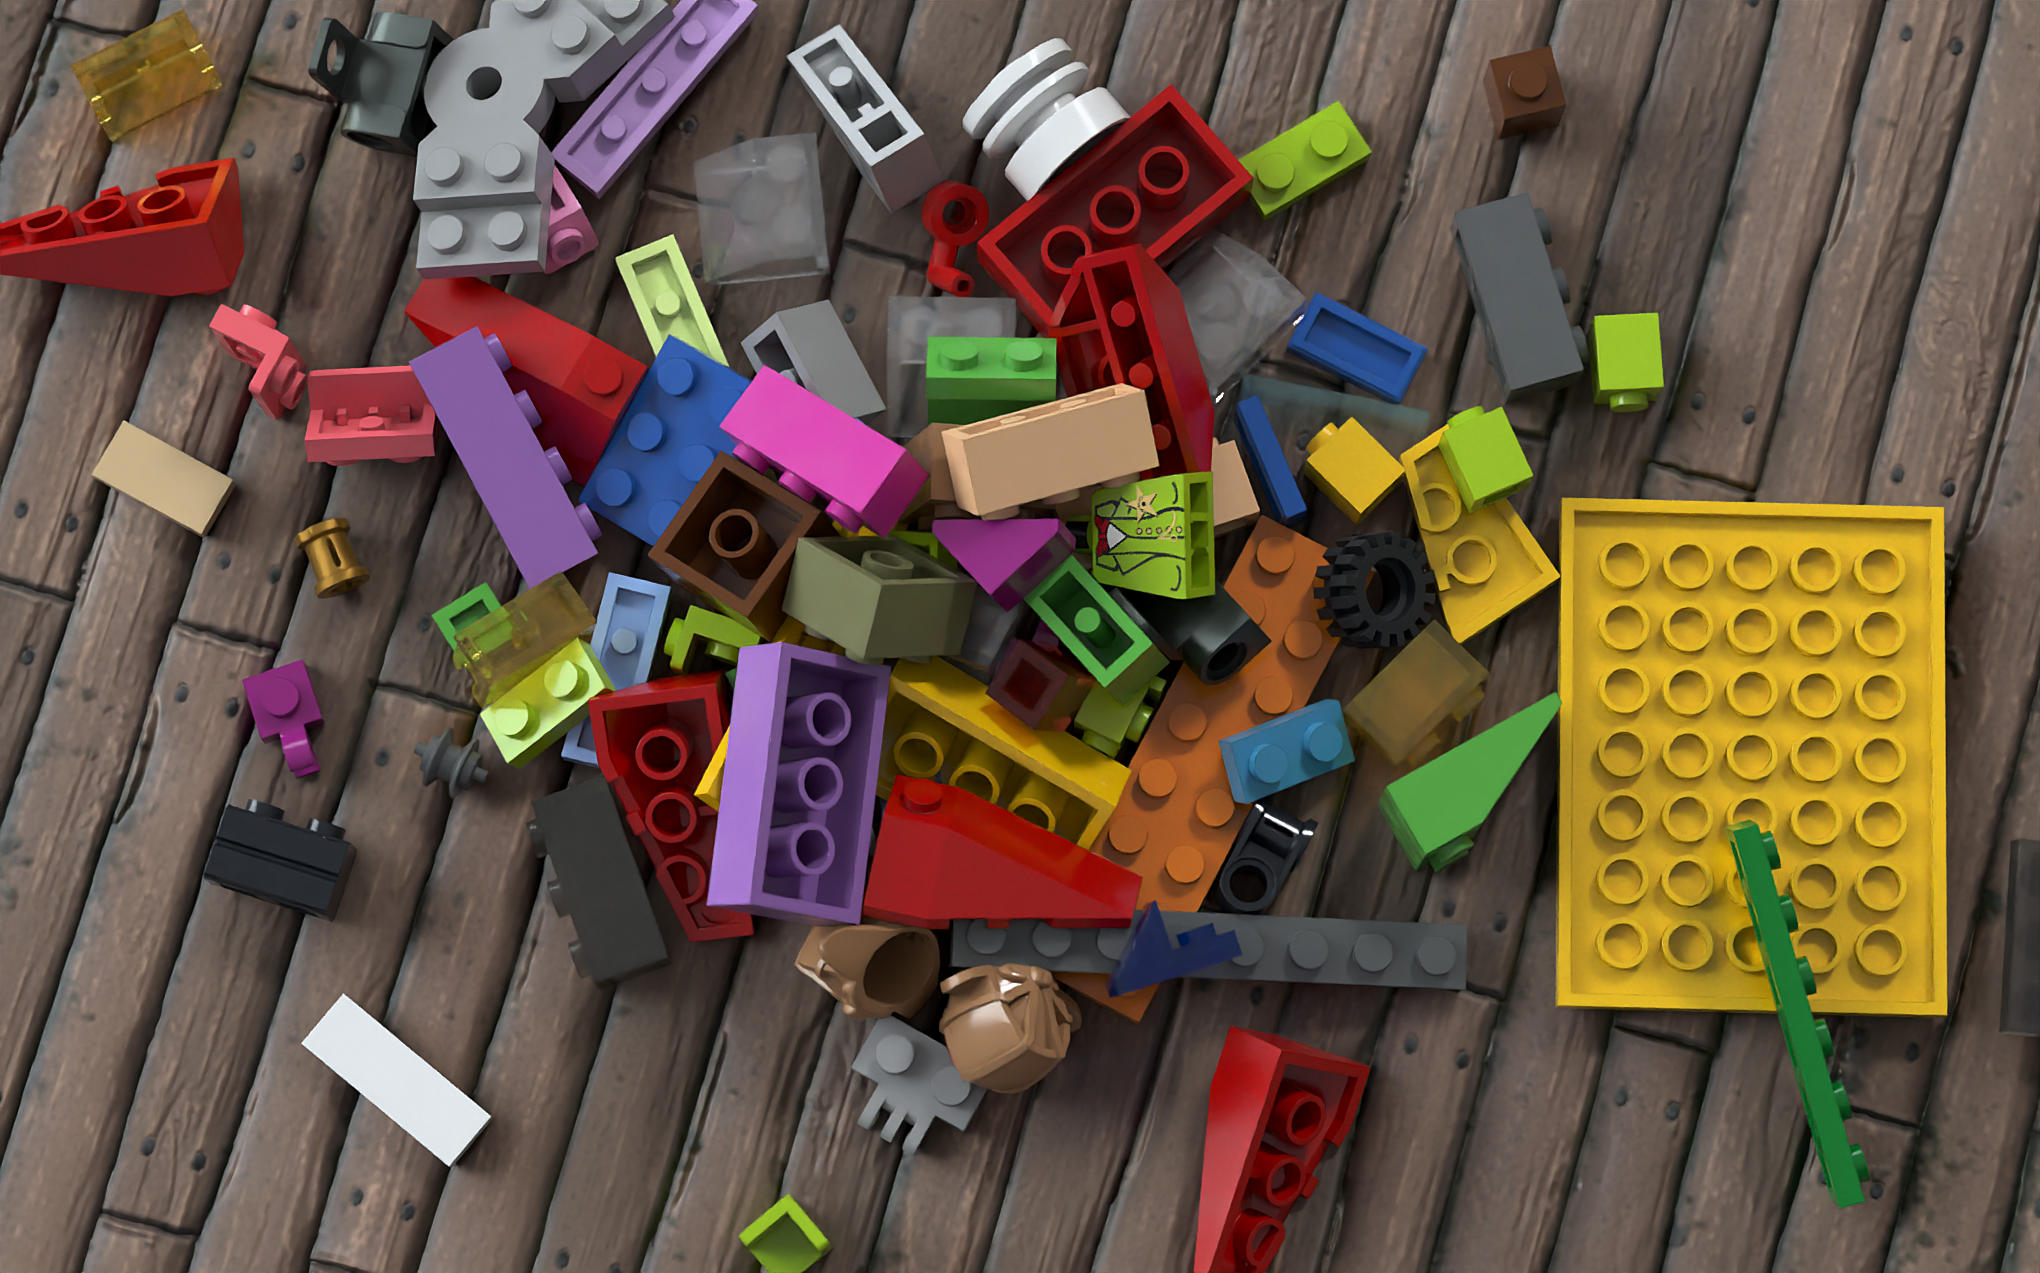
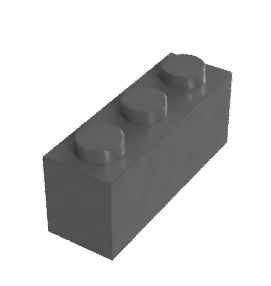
(1519, 297)

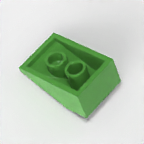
(1449, 798)

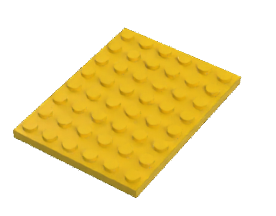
(1763, 676)

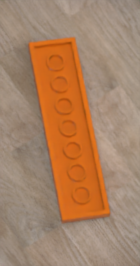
(1178, 801)

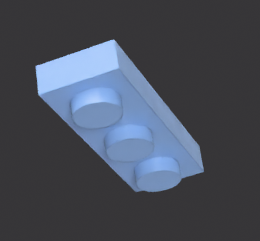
(625, 644)

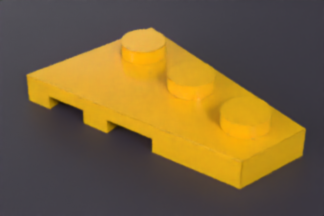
(1479, 560)

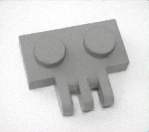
(913, 1083)

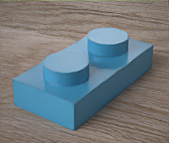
(1286, 751)

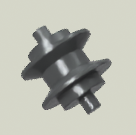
(451, 762)

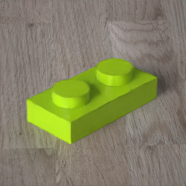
(1304, 160)
(546, 703)

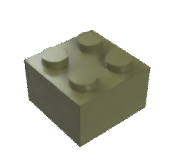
(879, 598)

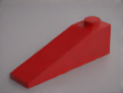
(969, 859)
(1266, 1131)

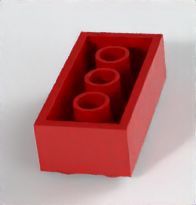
(1148, 183)

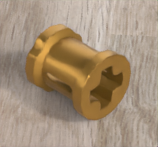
(332, 538)

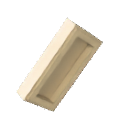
(164, 479)

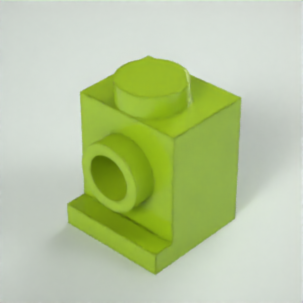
(1108, 723)

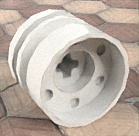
(1036, 110)

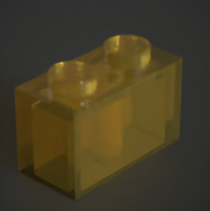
(1415, 697)

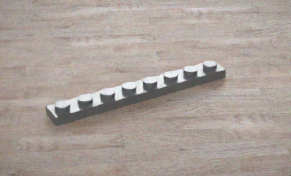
(1271, 949)

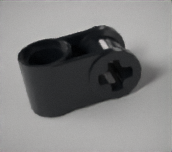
(1267, 849)

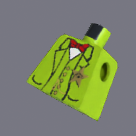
(1152, 535)

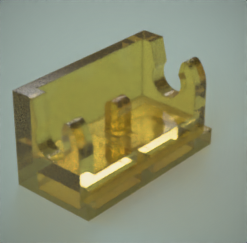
(146, 75)
(521, 637)

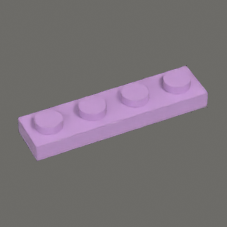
(650, 90)

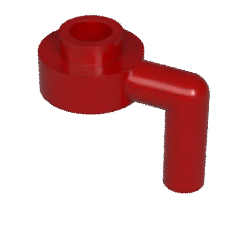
(950, 235)

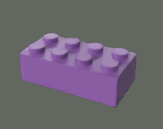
(799, 785)

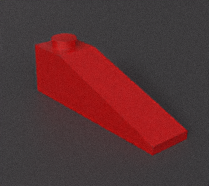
(151, 241)
(569, 375)
(654, 752)

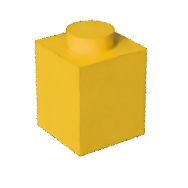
(1352, 469)

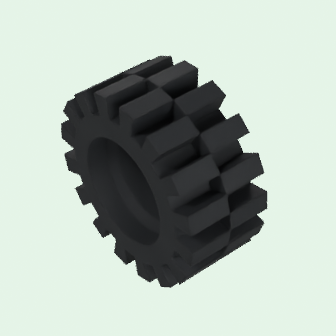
(1402, 590)

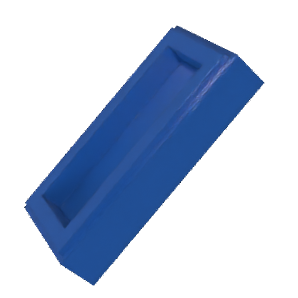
(1356, 349)
(1269, 462)

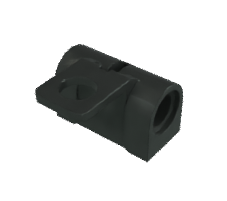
(381, 78)
(1205, 631)

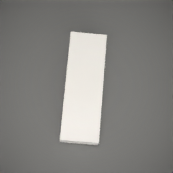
(397, 1080)

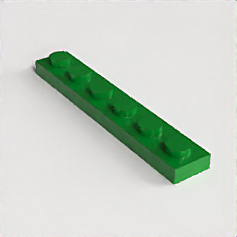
(1806, 1039)

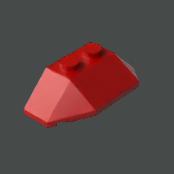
(1130, 327)

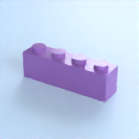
(504, 456)

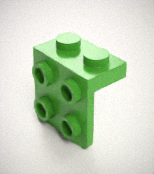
(987, 377)

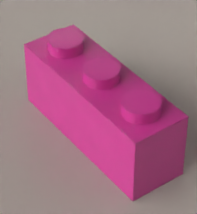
(822, 453)

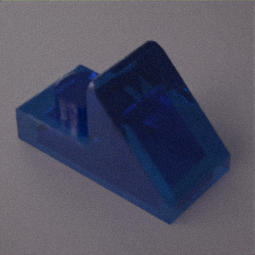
(1150, 958)

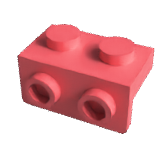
(254, 341)
(369, 416)

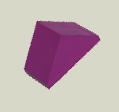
(1007, 554)

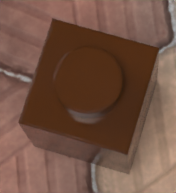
(1524, 92)

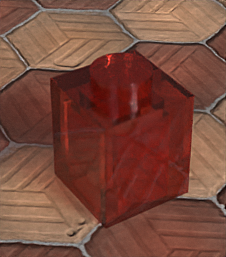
(1041, 686)

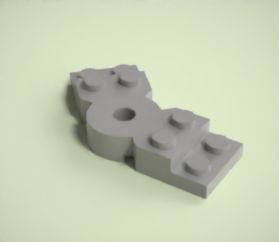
(484, 166)

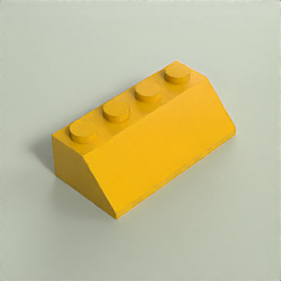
(993, 753)

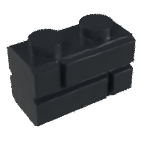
(280, 860)

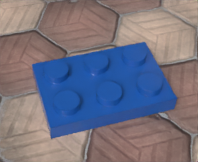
(665, 440)

